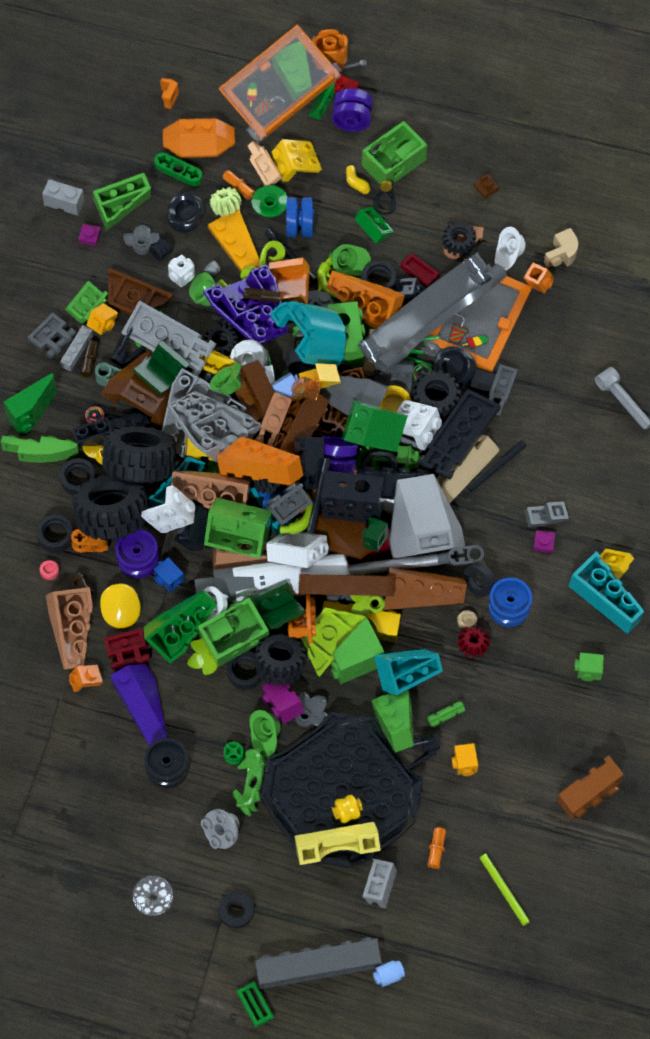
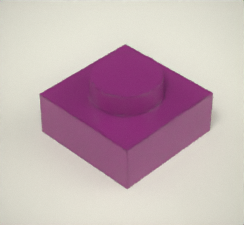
(89, 234)
(544, 541)

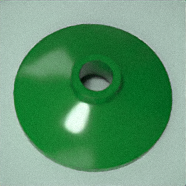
(267, 195)

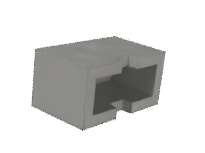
(63, 196)

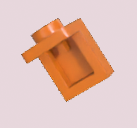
(85, 677)

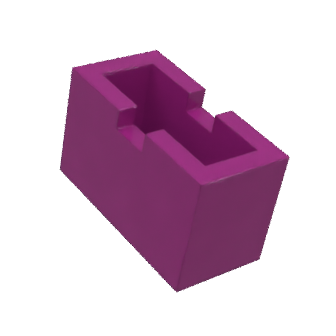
(283, 702)

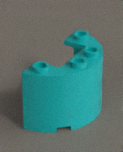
(322, 331)

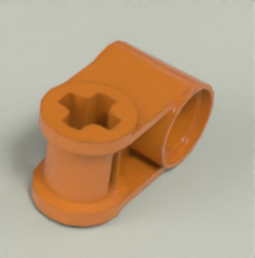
(87, 544)

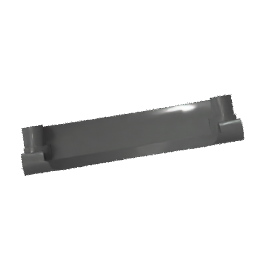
(429, 310)

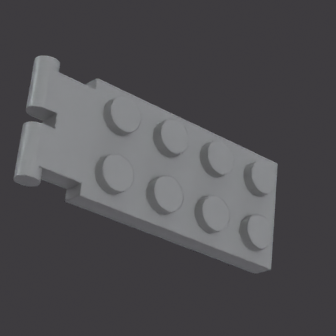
(152, 327)

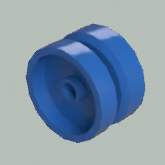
(299, 217)
(510, 602)

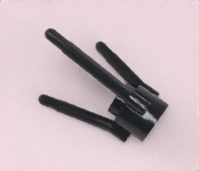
(120, 354)
(428, 744)

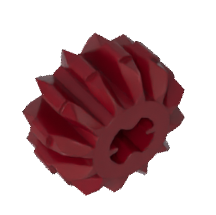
(471, 648)

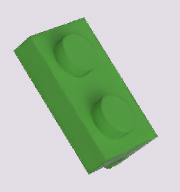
(85, 301)

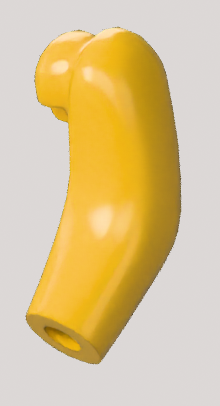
(355, 182)

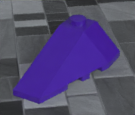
(141, 698)

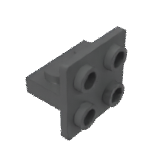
(399, 375)
(289, 504)

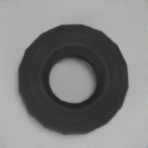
(486, 575)
(236, 922)

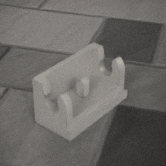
(380, 882)

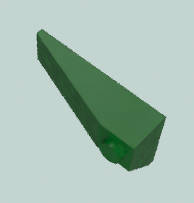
(176, 627)

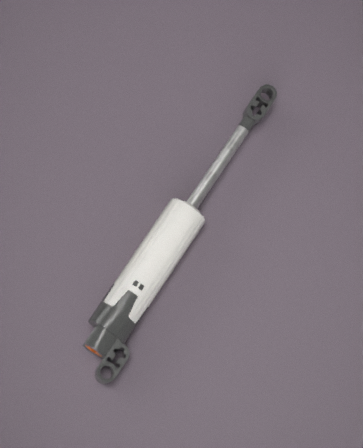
(248, 580)

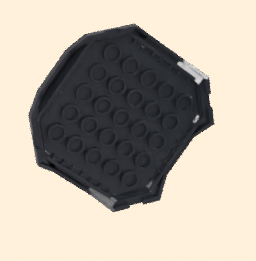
(337, 761)

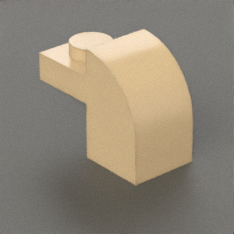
(566, 249)

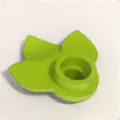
(363, 604)
(202, 658)

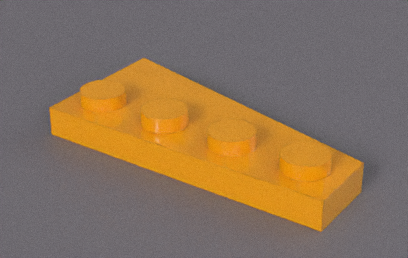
(235, 239)

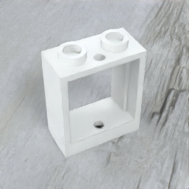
(297, 549)

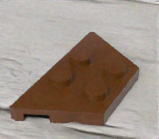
(126, 292)

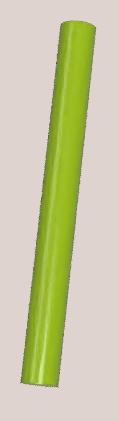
(504, 889)

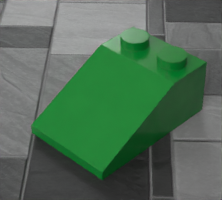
(29, 405)
(374, 426)

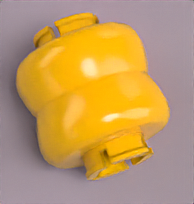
(347, 808)

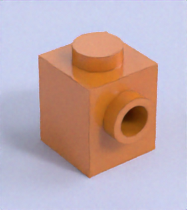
(539, 278)

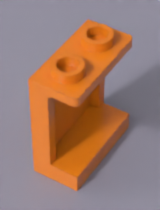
(291, 279)

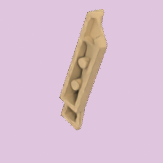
(462, 475)

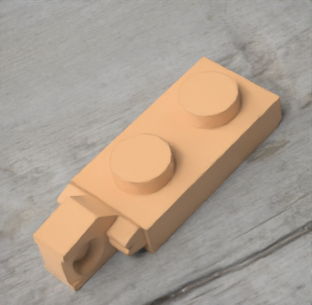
(264, 164)

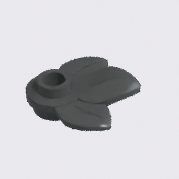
(141, 239)
(313, 709)

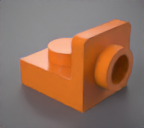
(170, 92)

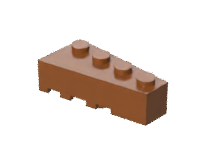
(423, 589)

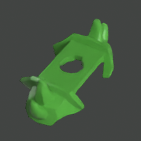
(405, 456)
(255, 766)

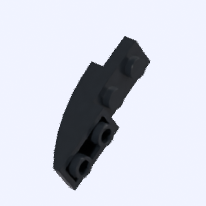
(95, 432)

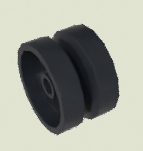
(166, 763)

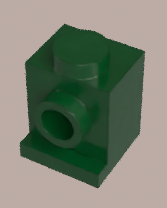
(375, 534)

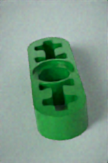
(174, 162)

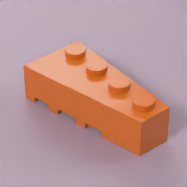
(260, 462)

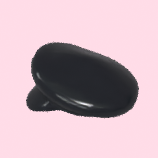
(185, 212)
(457, 363)

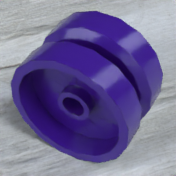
(352, 110)
(341, 454)
(137, 554)

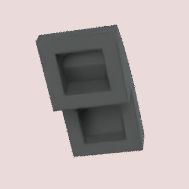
(546, 515)

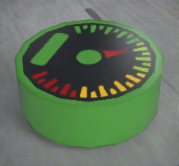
(419, 370)

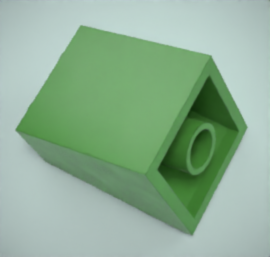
(356, 654)

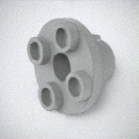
(220, 828)

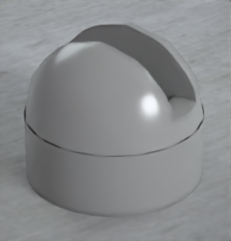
(212, 268)

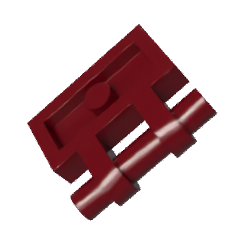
(126, 643)

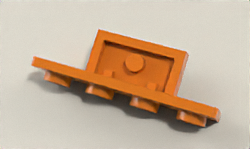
(306, 623)

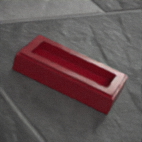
(419, 269)

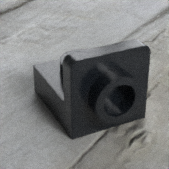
(409, 287)

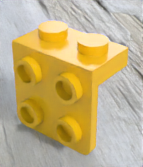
(295, 156)

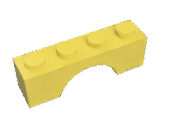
(358, 838)

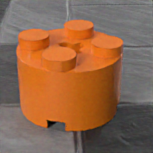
(332, 46)

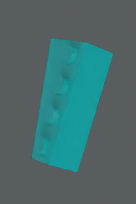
(605, 593)

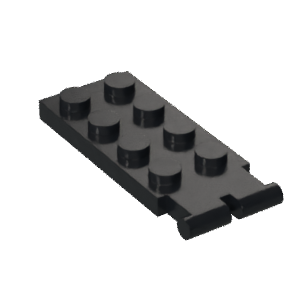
(459, 433)

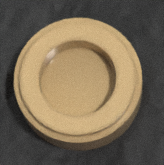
(467, 619)

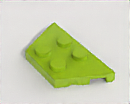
(331, 631)

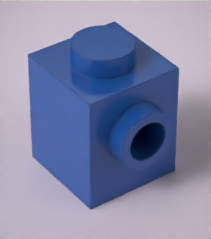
(168, 574)

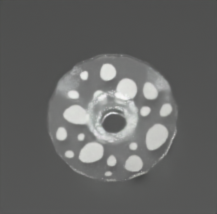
(152, 886)

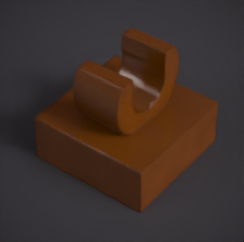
(486, 186)

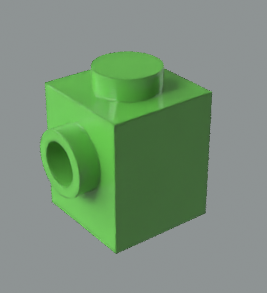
(589, 666)

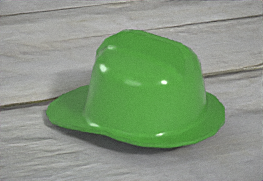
(350, 259)
(199, 284)
(227, 380)
(264, 732)

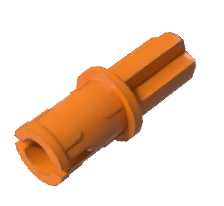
(238, 184)
(436, 848)

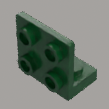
(161, 368)
(277, 605)

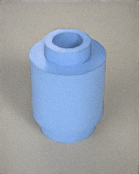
(388, 973)

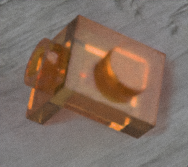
(305, 388)

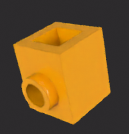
(102, 319)
(465, 759)

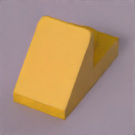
(324, 374)
(617, 561)

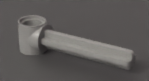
(609, 381)

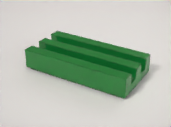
(263, 1020)

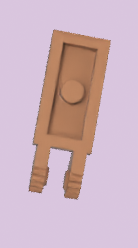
(274, 417)

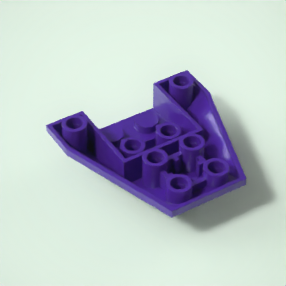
(248, 315)

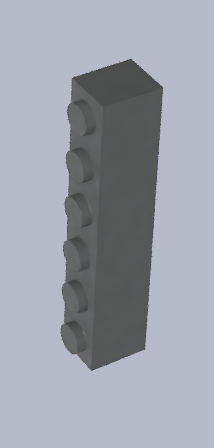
(318, 963)

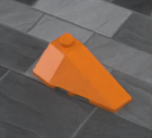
(375, 300)

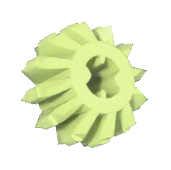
(225, 201)

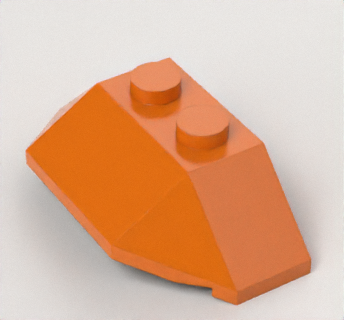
(198, 137)

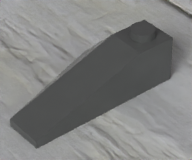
(350, 389)

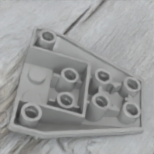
(183, 385)
(211, 423)
(422, 519)

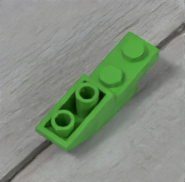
(48, 450)

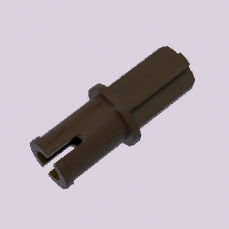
(262, 295)
(89, 358)

